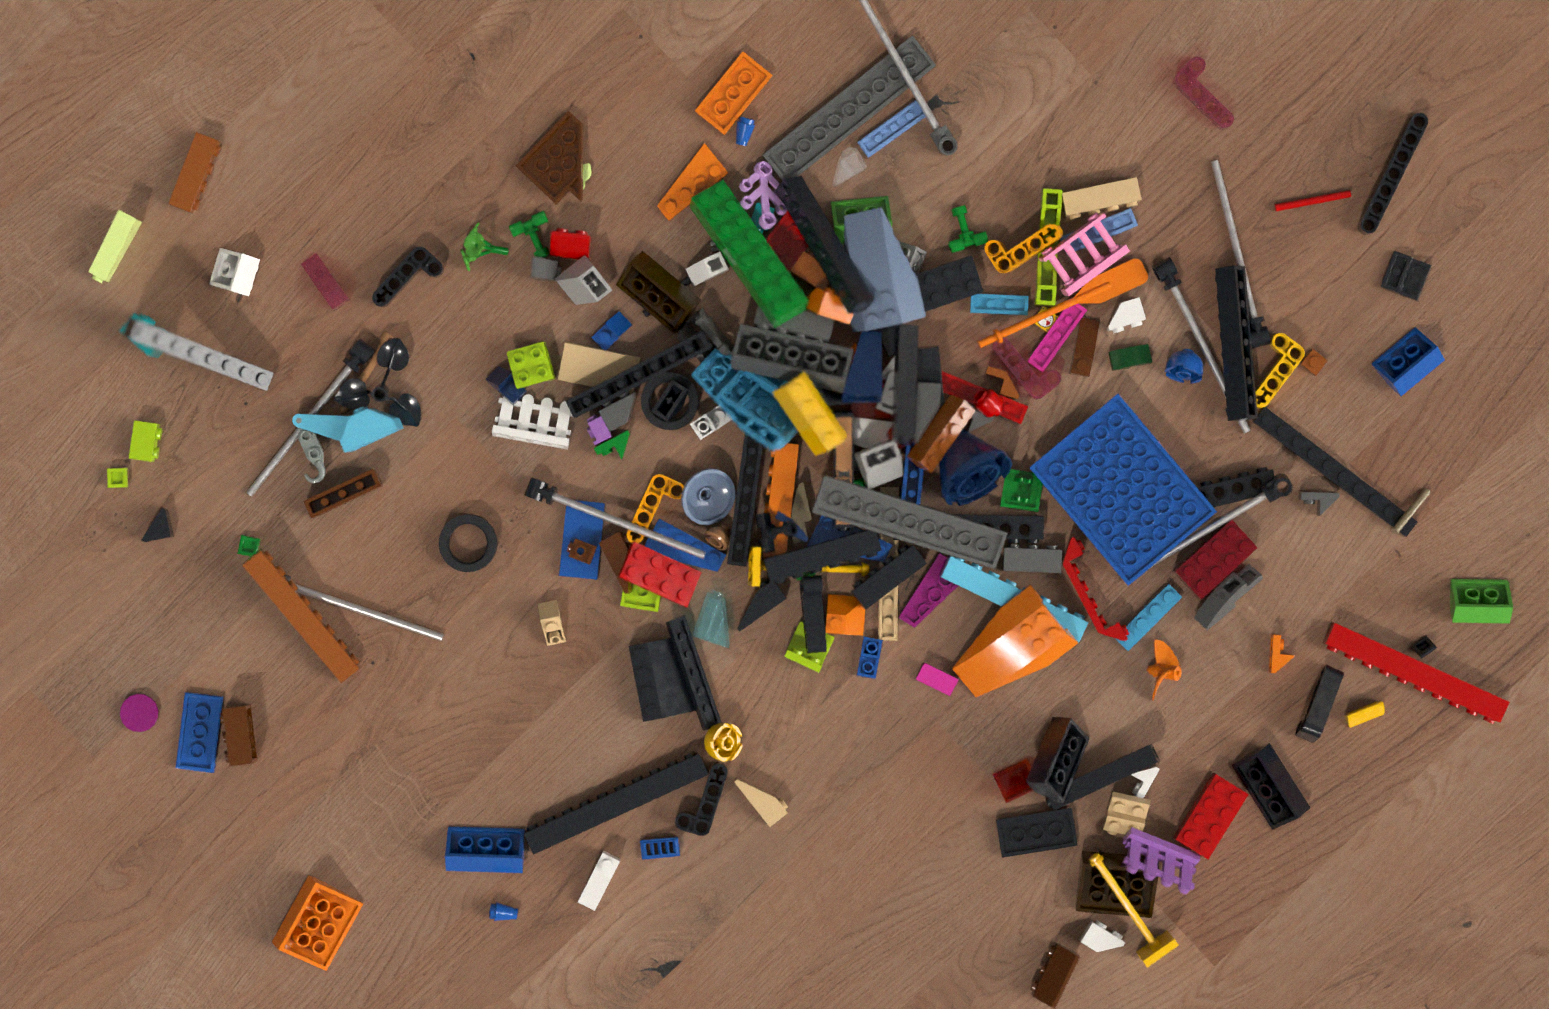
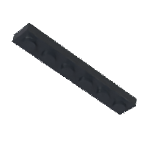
(693, 672)

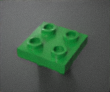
(1021, 491)

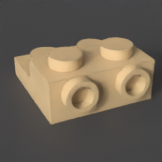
(1125, 813)

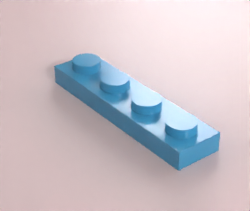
(1150, 615)

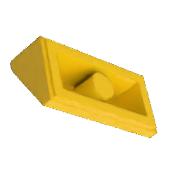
(1365, 713)

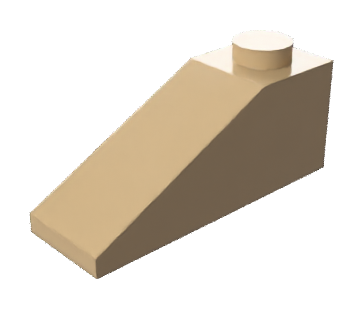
(765, 803)

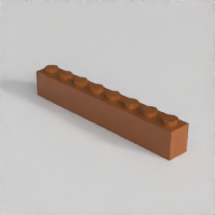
(301, 615)

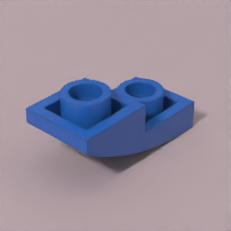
(869, 658)

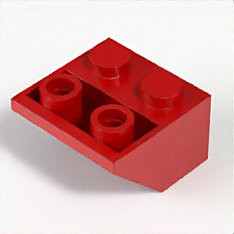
(569, 244)

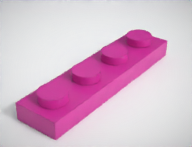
(1056, 337)

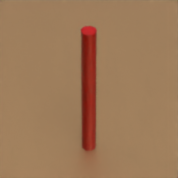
(1312, 200)

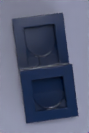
(800, 533)

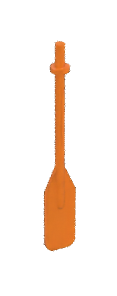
(1096, 291)

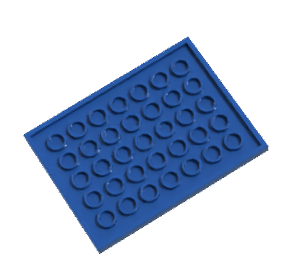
(1122, 489)

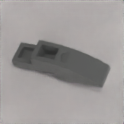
(1225, 595)

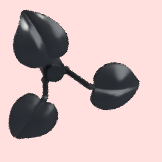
(354, 395)

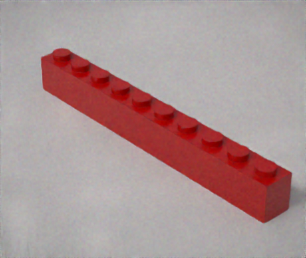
(1416, 672)

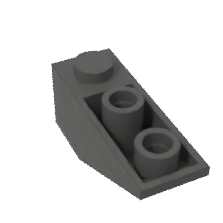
(927, 406)

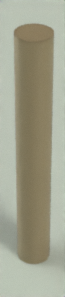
(1410, 511)

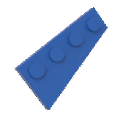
(825, 531)
(711, 561)

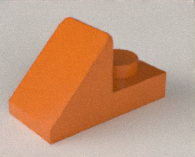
(1277, 660)

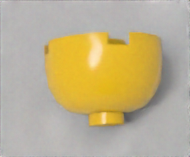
(723, 742)

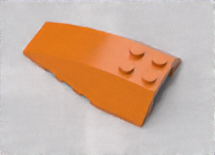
(1013, 644)

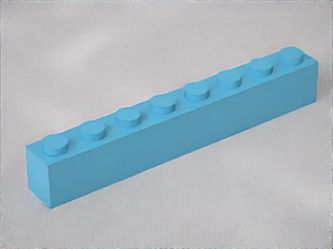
(1001, 592)

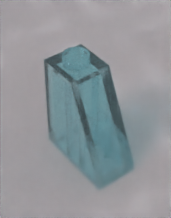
(712, 620)

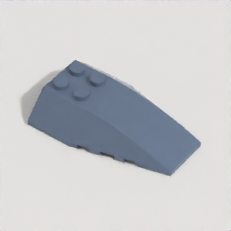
(884, 270)

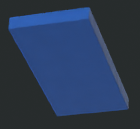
(587, 529)
(199, 732)

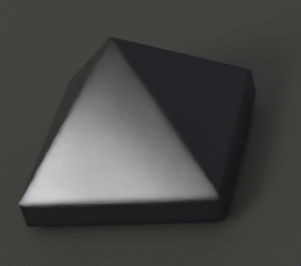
(1423, 647)

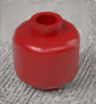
(989, 403)

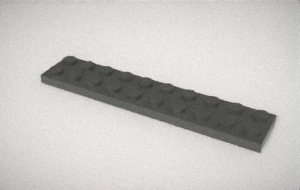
(847, 111)
(909, 521)

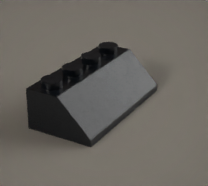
(1058, 759)
(1271, 786)

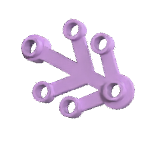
(763, 173)

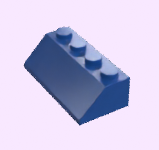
(485, 849)

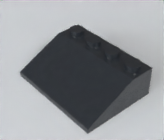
(659, 680)

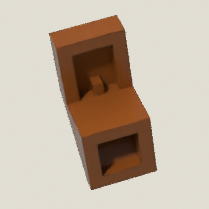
(1007, 388)

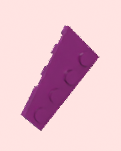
(928, 594)

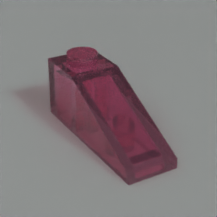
(325, 282)

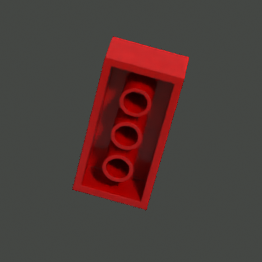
(1210, 816)

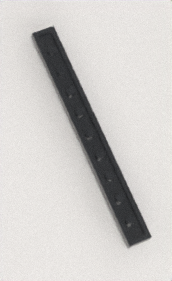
(1332, 469)

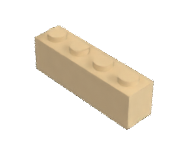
(1101, 197)

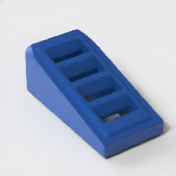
(676, 849)

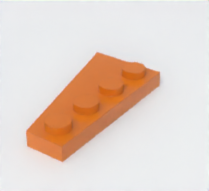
(698, 176)

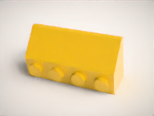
(810, 414)

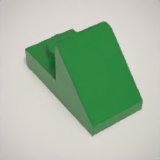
(619, 442)

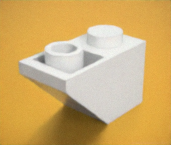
(707, 269)
(1127, 313)
(1099, 938)

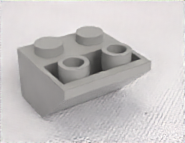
(583, 282)
(880, 463)

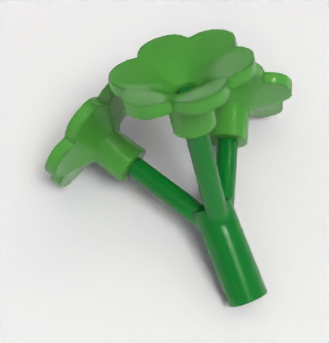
(475, 244)

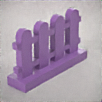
(1163, 851)

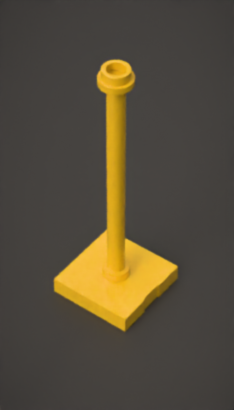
(756, 567)
(1157, 946)

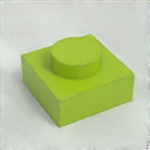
(117, 478)

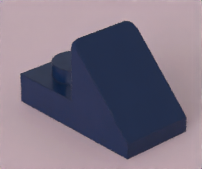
(504, 383)

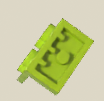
(531, 365)
(797, 650)

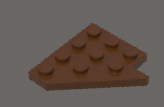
(557, 160)

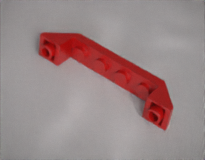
(1073, 552)

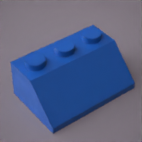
(1408, 361)

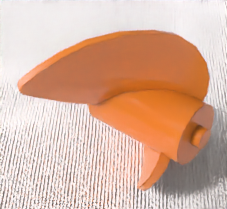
(1166, 665)

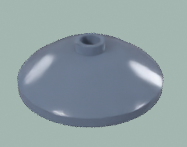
(715, 502)

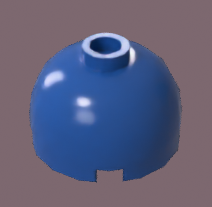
(1184, 365)

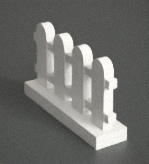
(542, 427)

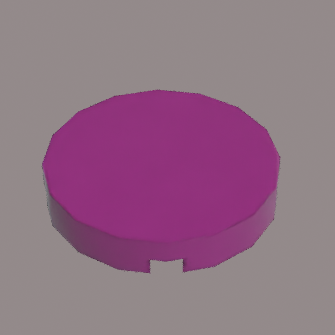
(139, 712)

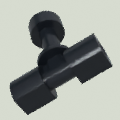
(770, 531)

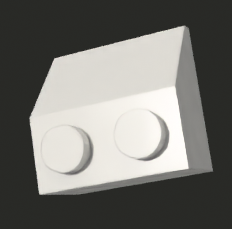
(234, 271)

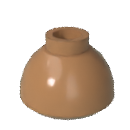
(718, 537)

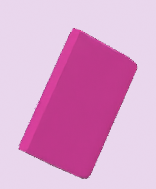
(937, 679)

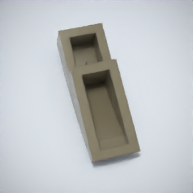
(800, 511)

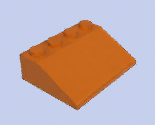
(317, 923)

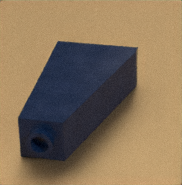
(865, 374)

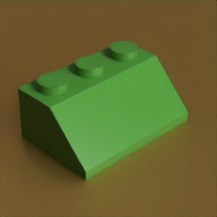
(847, 207)
(1480, 601)

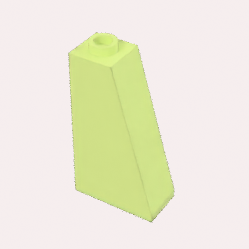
(114, 246)

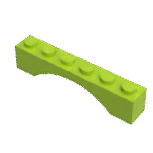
(1046, 274)

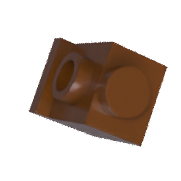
(589, 551)

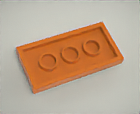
(733, 93)

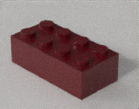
(1215, 559)

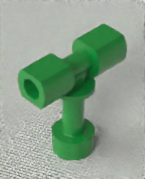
(530, 228)
(966, 238)

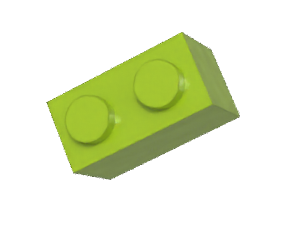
(144, 441)

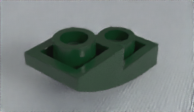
(1130, 357)

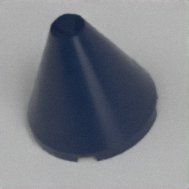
(971, 469)

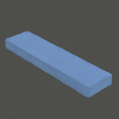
(891, 129)
(1114, 225)

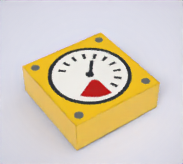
(1046, 323)

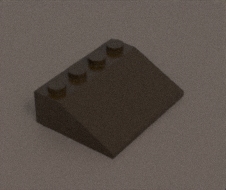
(1096, 895)

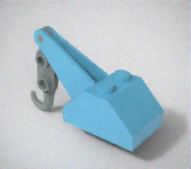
(352, 432)

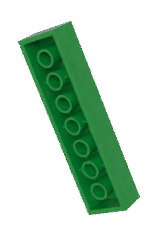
(748, 254)

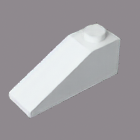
(599, 880)

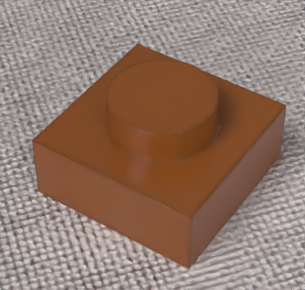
(1314, 362)

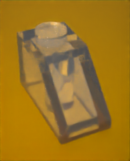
(848, 166)

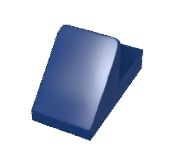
(612, 331)

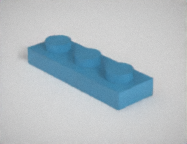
(999, 304)

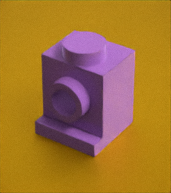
(598, 429)

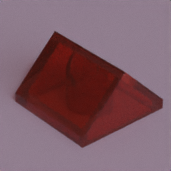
(1013, 779)

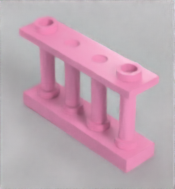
(1085, 273)

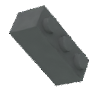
(1032, 559)

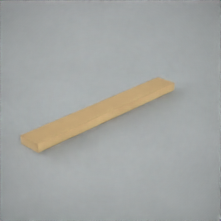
(889, 603)

